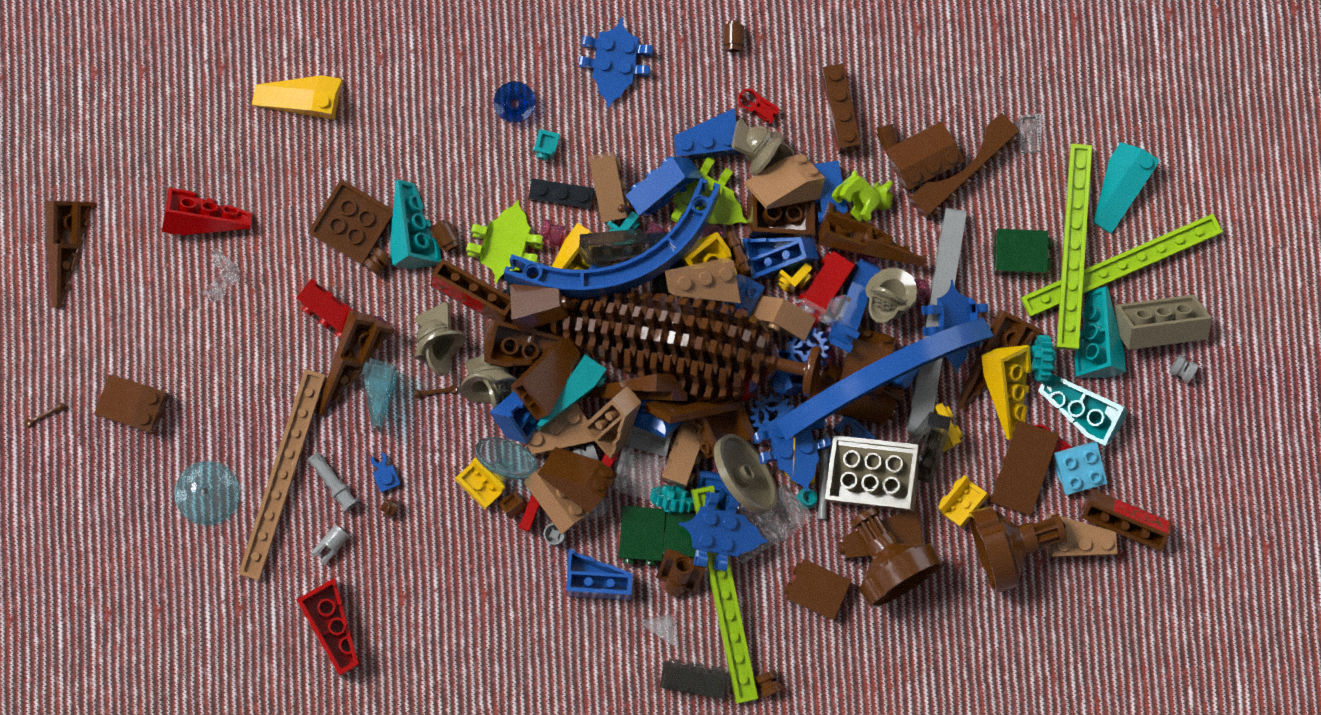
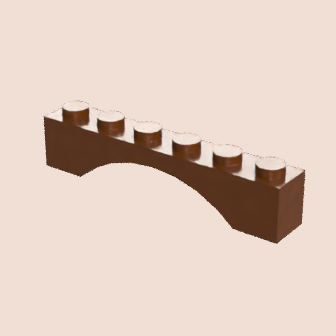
(933, 194)

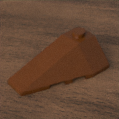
(511, 347)

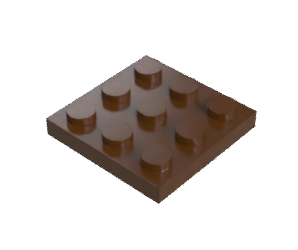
(351, 222)

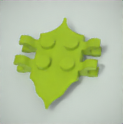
(727, 207)
(502, 238)

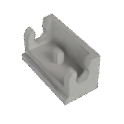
(648, 441)

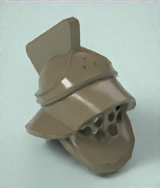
(759, 146)
(890, 294)
(437, 338)
(486, 382)

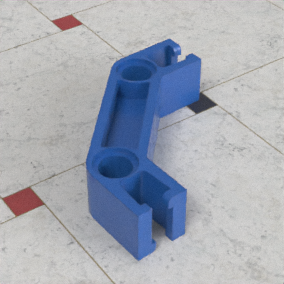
(844, 332)

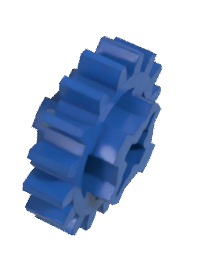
(798, 346)
(764, 409)

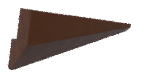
(844, 233)
(64, 234)
(1007, 332)
(358, 342)
(646, 387)

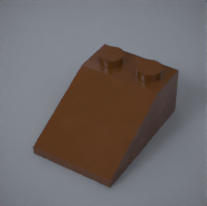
(781, 221)
(867, 349)
(132, 404)
(578, 477)

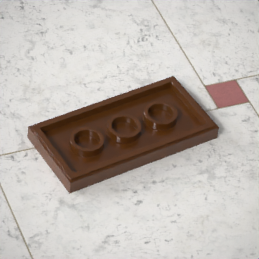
(693, 408)
(1024, 467)

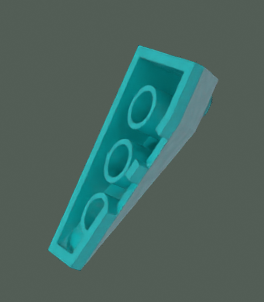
(1124, 178)
(1100, 345)
(1090, 413)

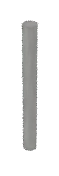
(823, 476)

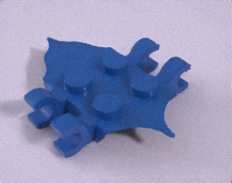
(615, 60)
(952, 311)
(782, 450)
(721, 532)

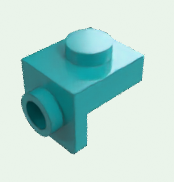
(546, 145)
(630, 223)

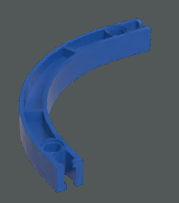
(629, 273)
(881, 373)

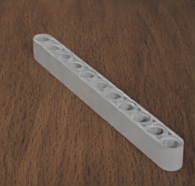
(944, 270)

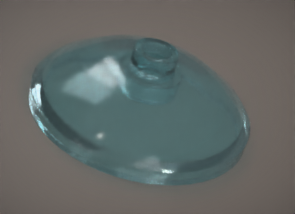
(505, 458)
(221, 495)

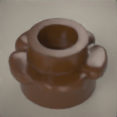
(389, 507)

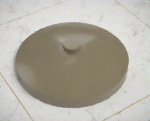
(744, 475)

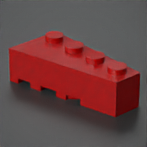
(828, 281)
(328, 621)

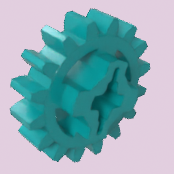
(1043, 358)
(672, 498)

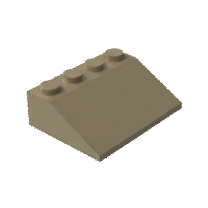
(873, 473)

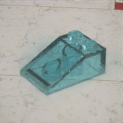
(379, 386)

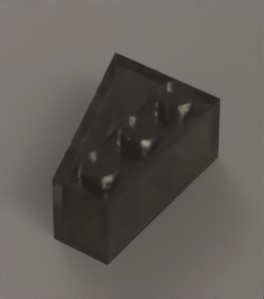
(612, 247)
(931, 439)
(694, 679)

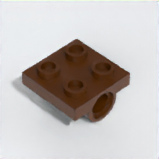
(679, 573)

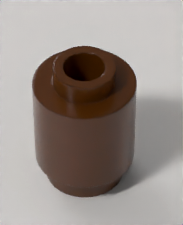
(733, 36)
(445, 236)

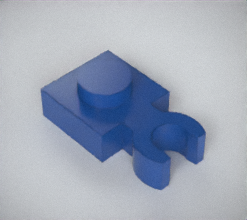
(386, 475)

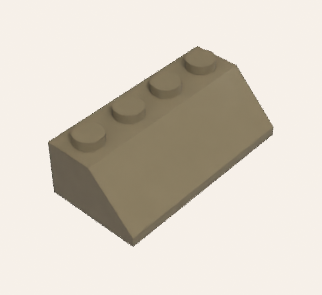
(1162, 322)

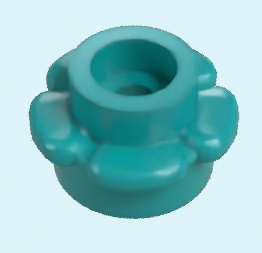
(811, 495)

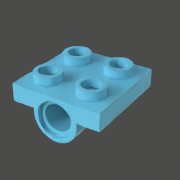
(1080, 468)

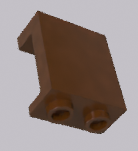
(713, 427)
(817, 589)

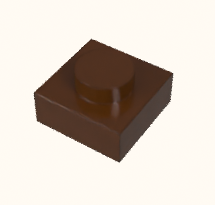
(512, 504)

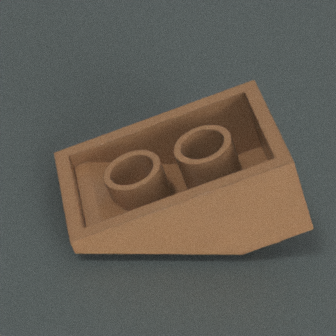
(787, 182)

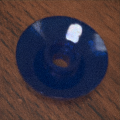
(512, 92)

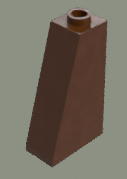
(545, 379)
(869, 408)
(903, 525)

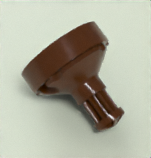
(1005, 546)
(894, 565)

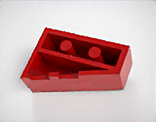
(324, 306)

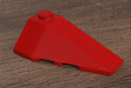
(192, 215)

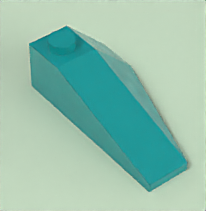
(411, 237)
(580, 383)

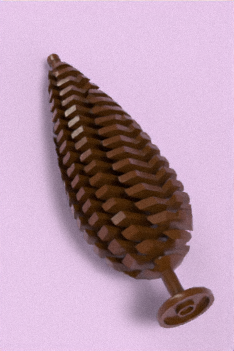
(682, 342)

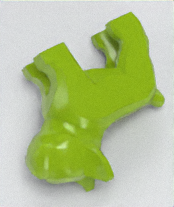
(864, 196)

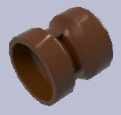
(374, 266)
(769, 683)

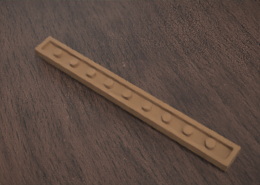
(282, 474)

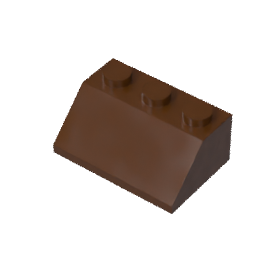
(924, 155)

